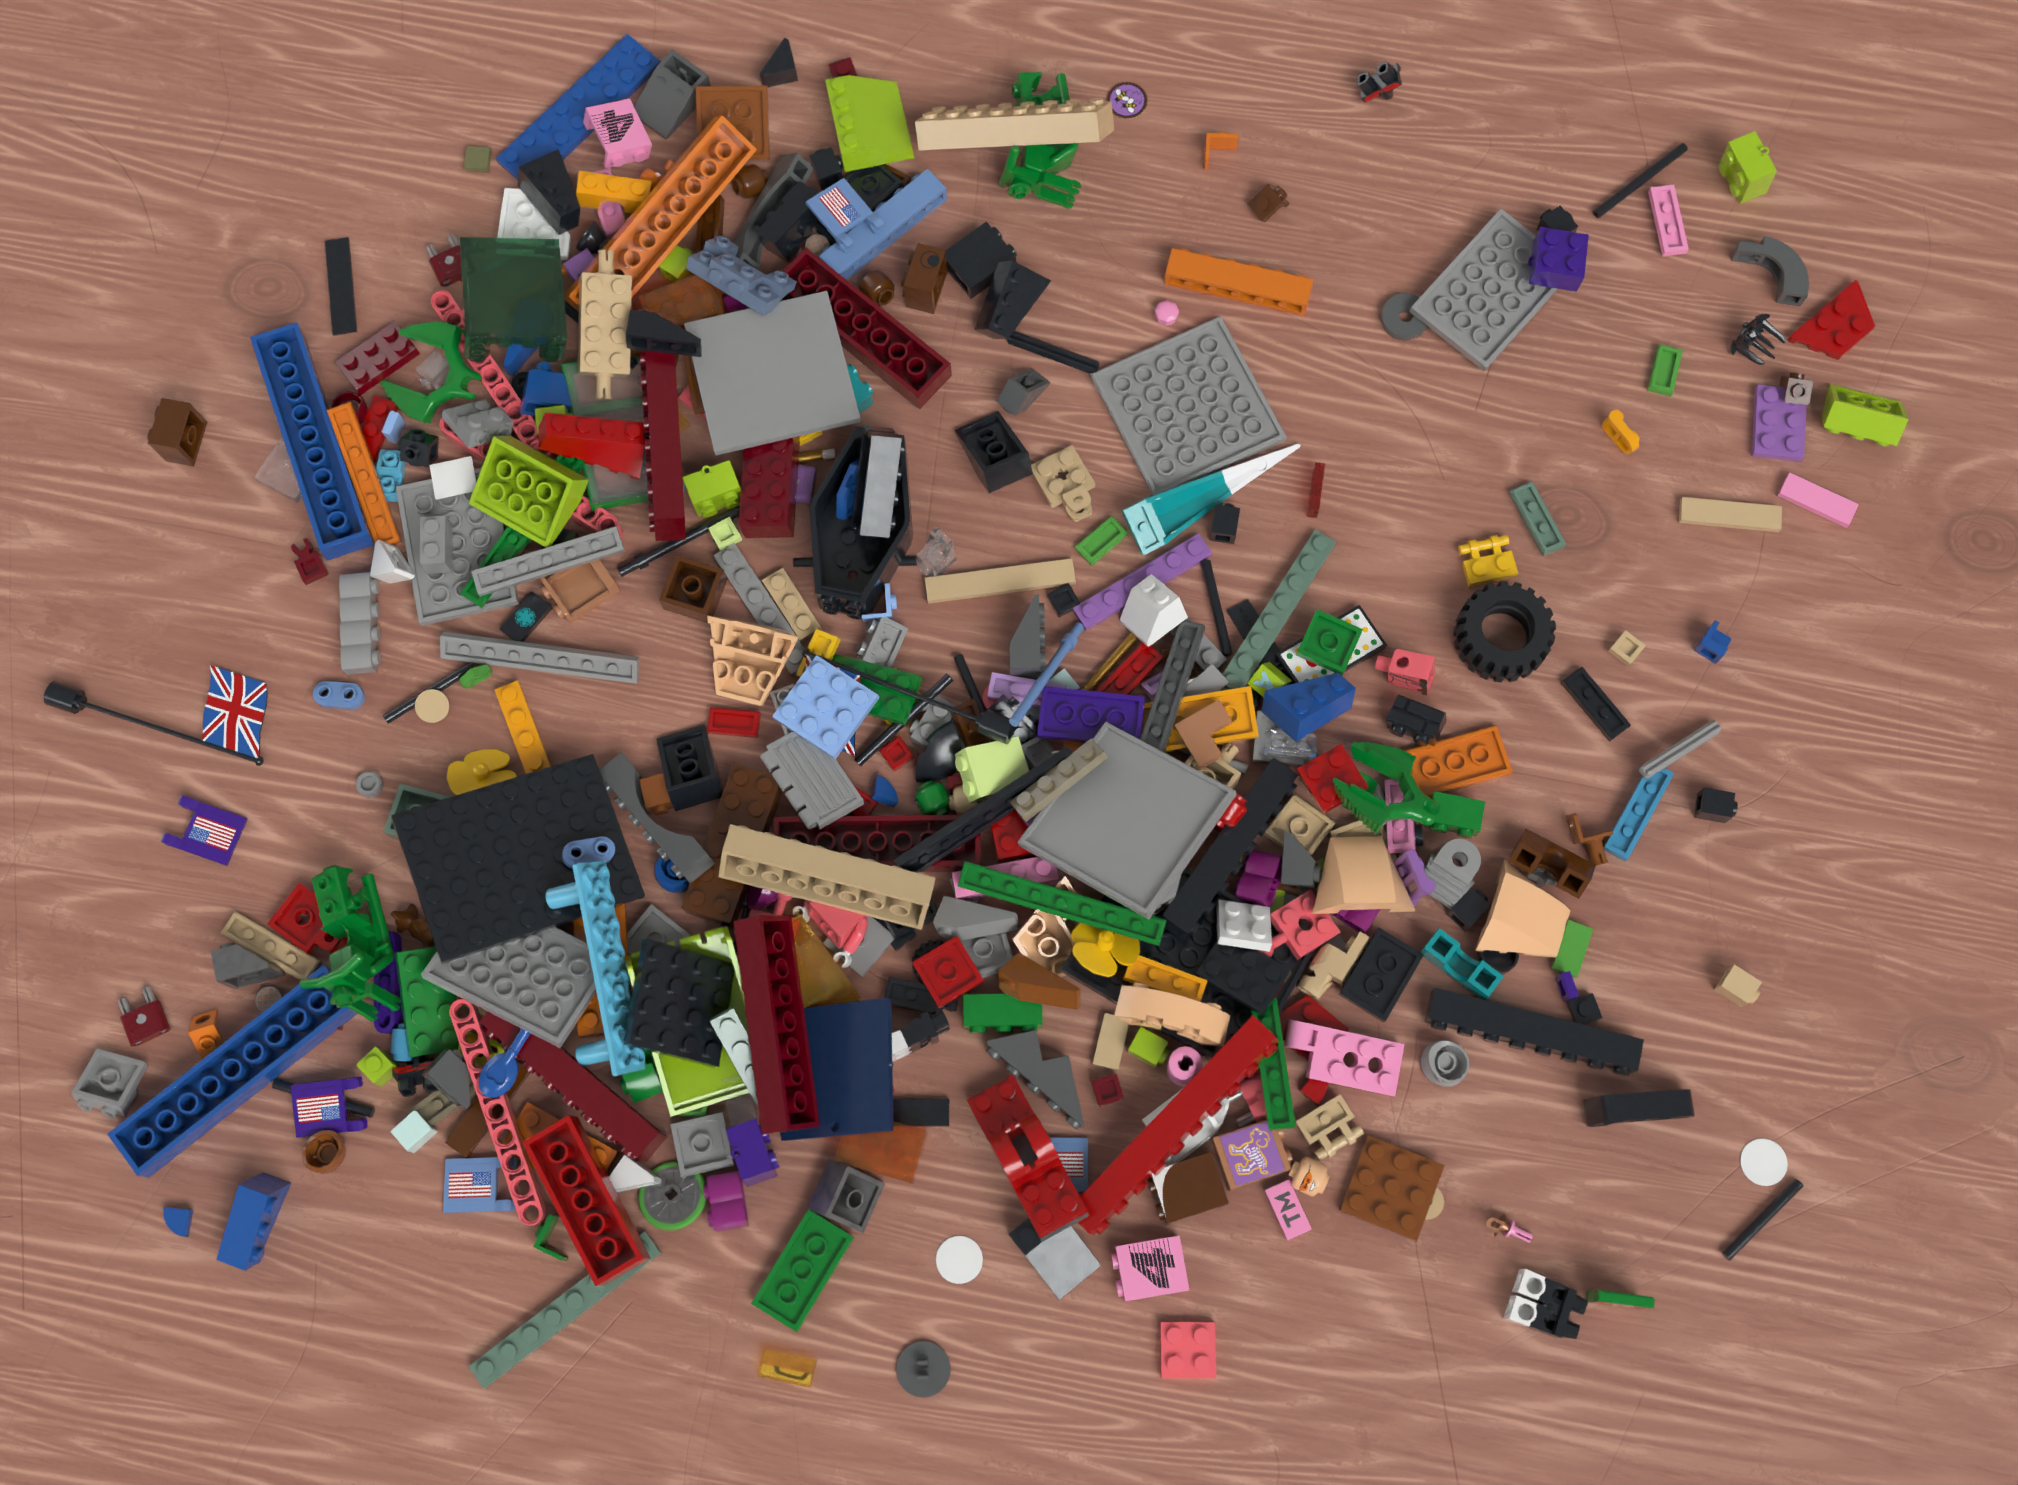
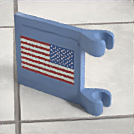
(841, 210)
(1074, 1158)
(472, 1185)

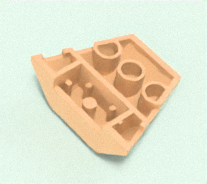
(748, 658)
(1360, 877)
(1523, 917)
(1047, 937)

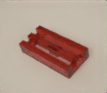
(1316, 490)

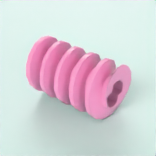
(1187, 1055)

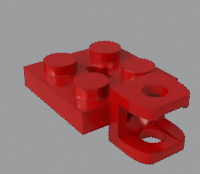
(305, 936)

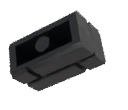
(1416, 721)

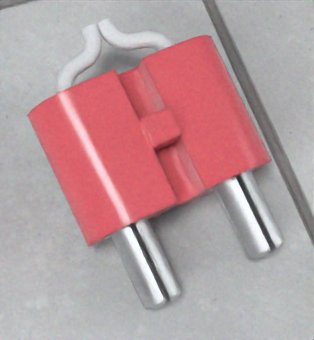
(1252, 1091)

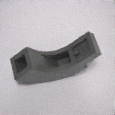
(1783, 264)

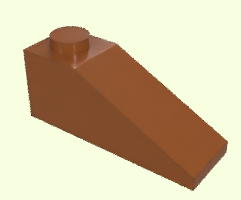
(1036, 984)

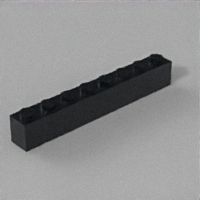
(1227, 849)
(1535, 1031)

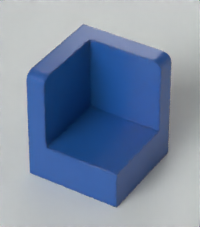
(1713, 643)

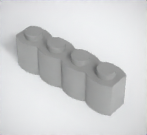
(358, 623)

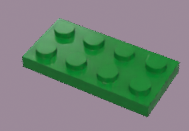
(892, 704)
(424, 1005)
(802, 1270)

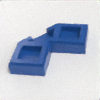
(846, 492)

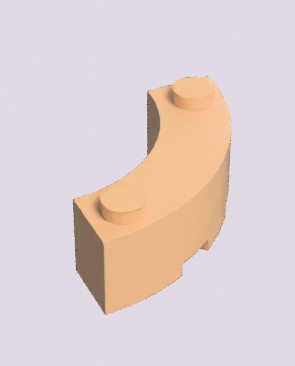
(1187, 1016)

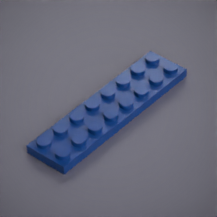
(562, 125)

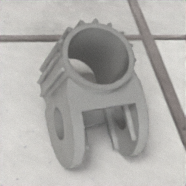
(1450, 879)

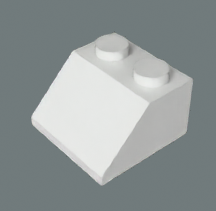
(1152, 610)

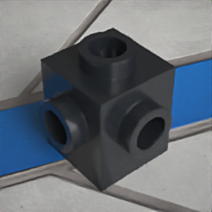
(418, 448)

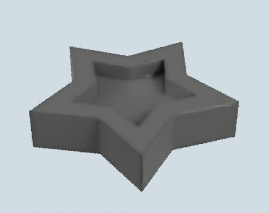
(1542, 877)

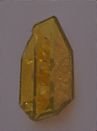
(819, 974)

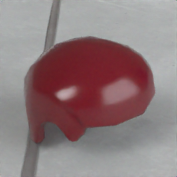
(356, 399)

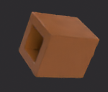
(655, 794)

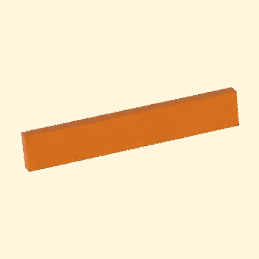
(363, 474)

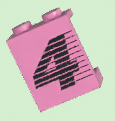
(619, 132)
(1150, 1268)

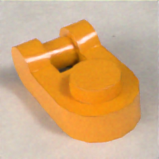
(1620, 433)

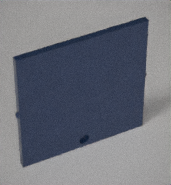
(850, 1069)

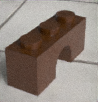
(1569, 869)

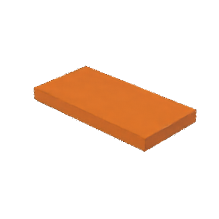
(1460, 761)

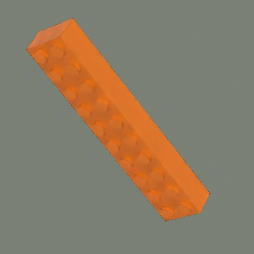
(674, 204)

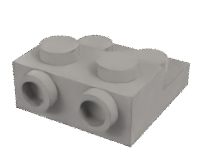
(478, 422)
(932, 719)
(109, 1083)

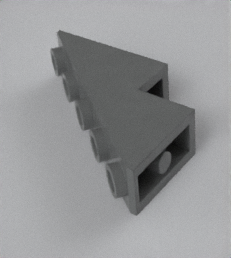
(1048, 1077)

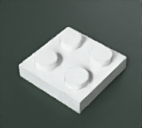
(1244, 925)

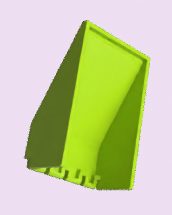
(689, 1083)

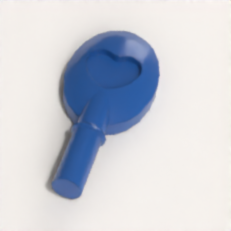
(502, 1069)

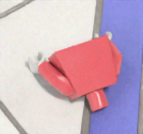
(841, 926)

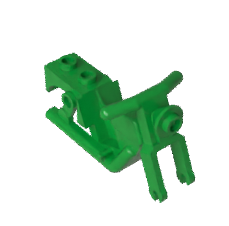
(1040, 162)
(367, 944)

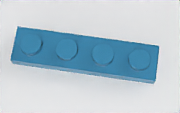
(1637, 814)

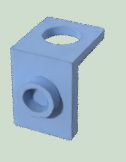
(891, 603)

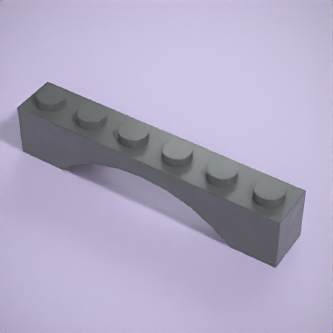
(783, 178)
(683, 850)

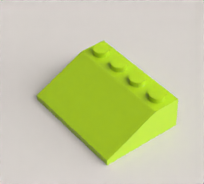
(868, 121)
(527, 490)

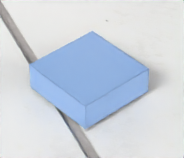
(393, 427)

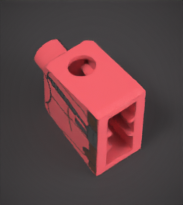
(1408, 670)

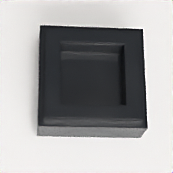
(1063, 600)

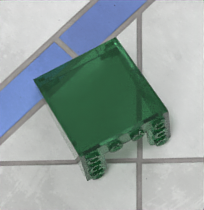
(512, 296)

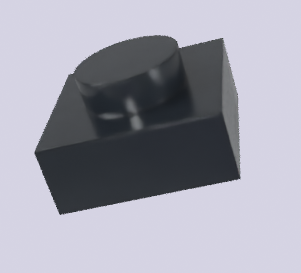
(1584, 1009)

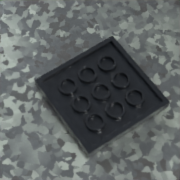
(675, 999)

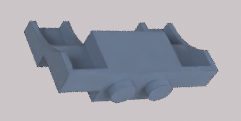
(737, 278)

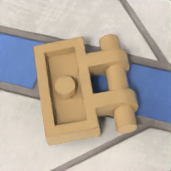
(1323, 1121)

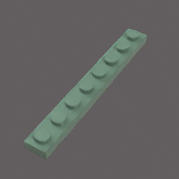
(1278, 610)
(549, 1322)

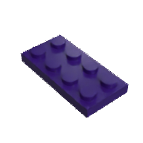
(1081, 713)

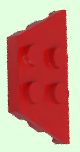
(1837, 324)

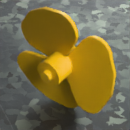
(478, 770)
(1095, 948)

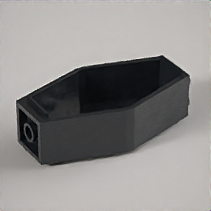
(841, 549)

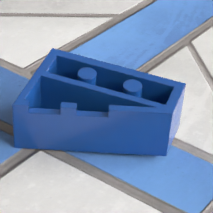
(1308, 704)
(252, 1220)

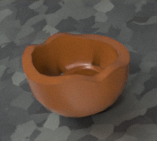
(327, 1154)

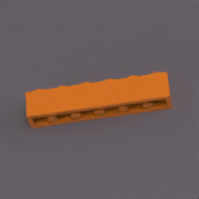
(1238, 281)

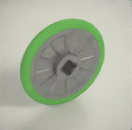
(679, 1211)

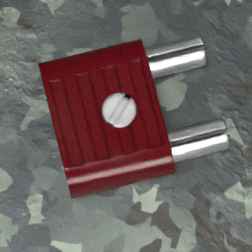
(446, 264)
(144, 1022)

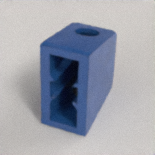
(544, 390)

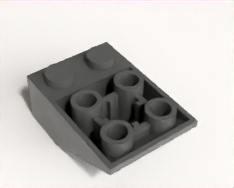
(670, 94)
(1028, 640)

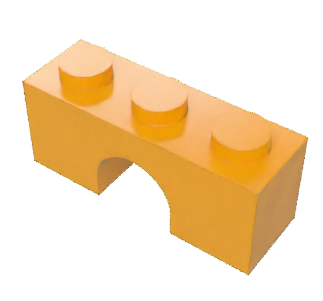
(599, 188)

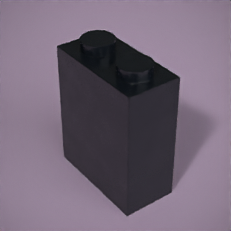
(975, 258)

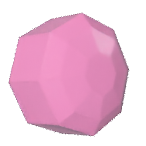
(1166, 313)

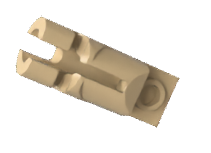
(1333, 965)

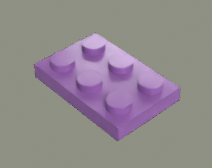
(1777, 425)

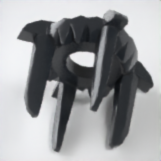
(1750, 333)

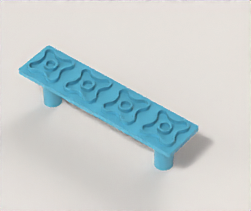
(608, 965)

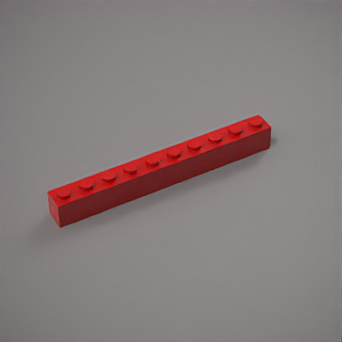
(1175, 1123)

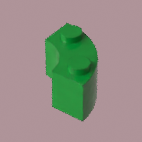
(644, 1082)

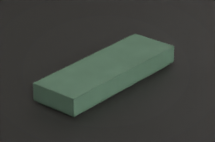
(1537, 518)

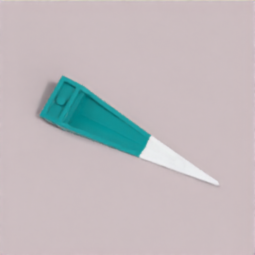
(1169, 512)

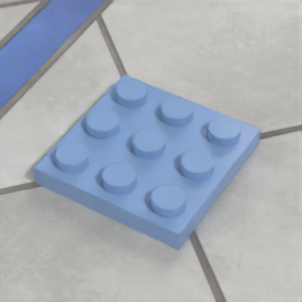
(825, 707)

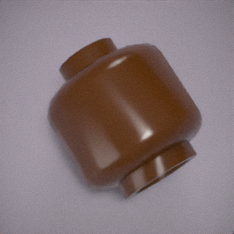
(749, 181)
(877, 287)

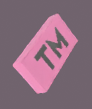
(1287, 1209)

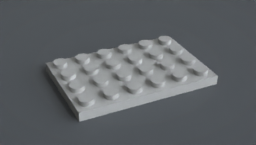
(1485, 292)
(473, 537)
(529, 982)

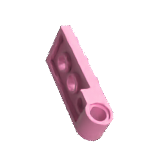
(1328, 1049)

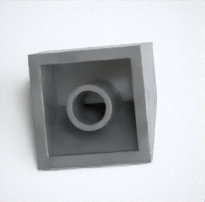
(240, 967)
(846, 1195)

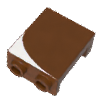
(1188, 1188)

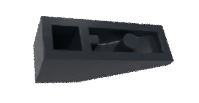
(656, 334)

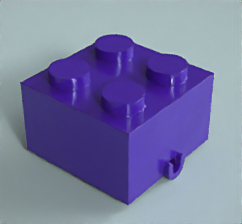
(1558, 259)
(752, 1154)

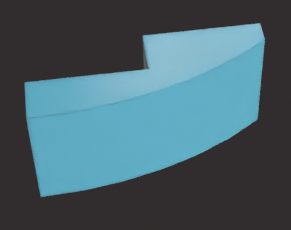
(390, 472)

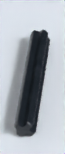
(1053, 352)

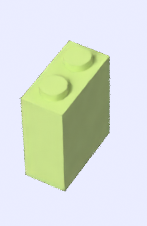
(990, 767)

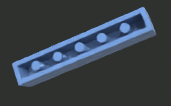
(898, 214)

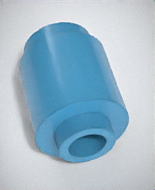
(399, 1045)

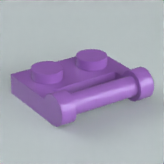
(1411, 869)

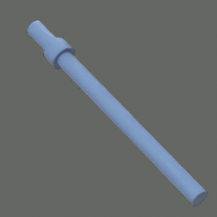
(1067, 644)

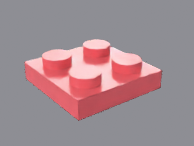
(1188, 1350)

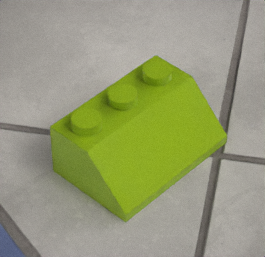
(1863, 415)

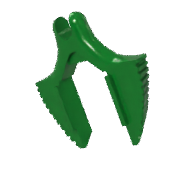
(447, 338)
(1373, 810)

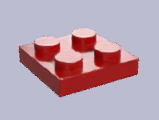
(1320, 772)
(948, 972)

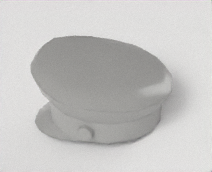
(1445, 1063)

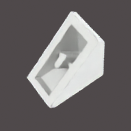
(389, 564)
(632, 1175)

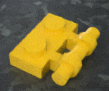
(1491, 567)

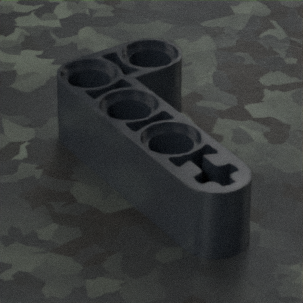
(1638, 1107)

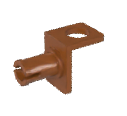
(1593, 842)

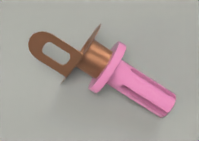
(1508, 1228)

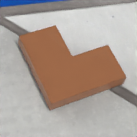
(1197, 732)

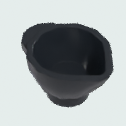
(593, 239)

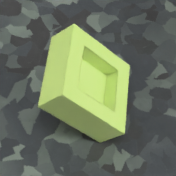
(725, 533)

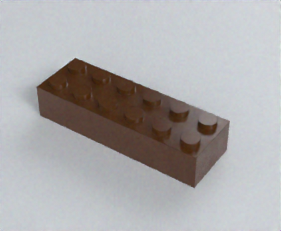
(748, 801)

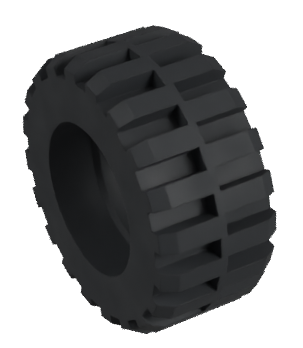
(1513, 602)

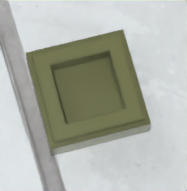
(477, 159)

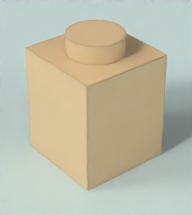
(1738, 986)

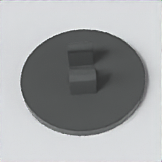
(923, 1369)

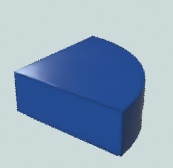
(884, 792)
(178, 1220)

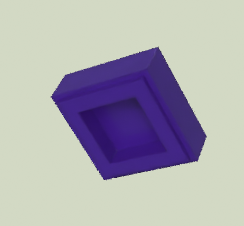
(1567, 986)

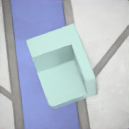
(413, 1132)

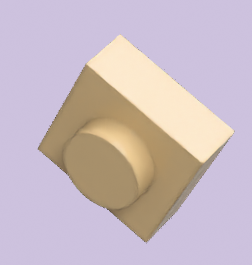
(1627, 648)

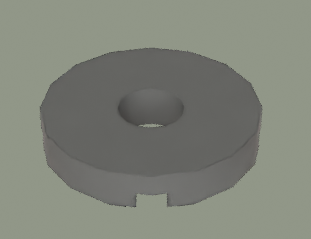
(1394, 325)

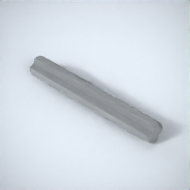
(1679, 749)

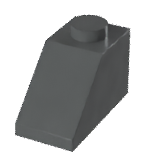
(1022, 391)
(1298, 865)
(450, 1077)

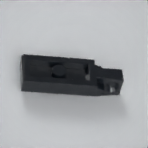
(914, 997)

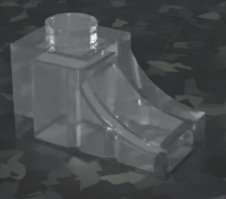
(936, 554)

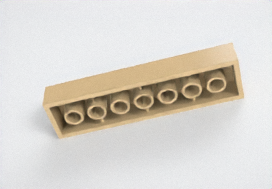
(1015, 124)
(826, 876)

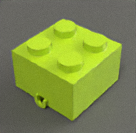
(1747, 168)
(713, 489)

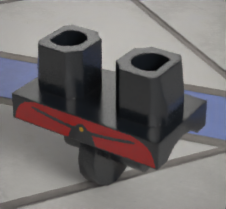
(1381, 83)
(411, 1075)

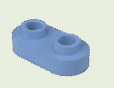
(337, 695)
(588, 851)

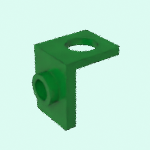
(543, 1234)

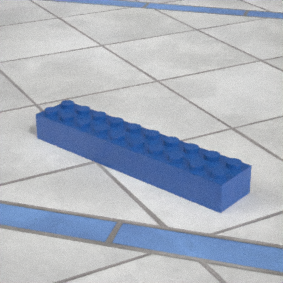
(311, 441)
(228, 1077)

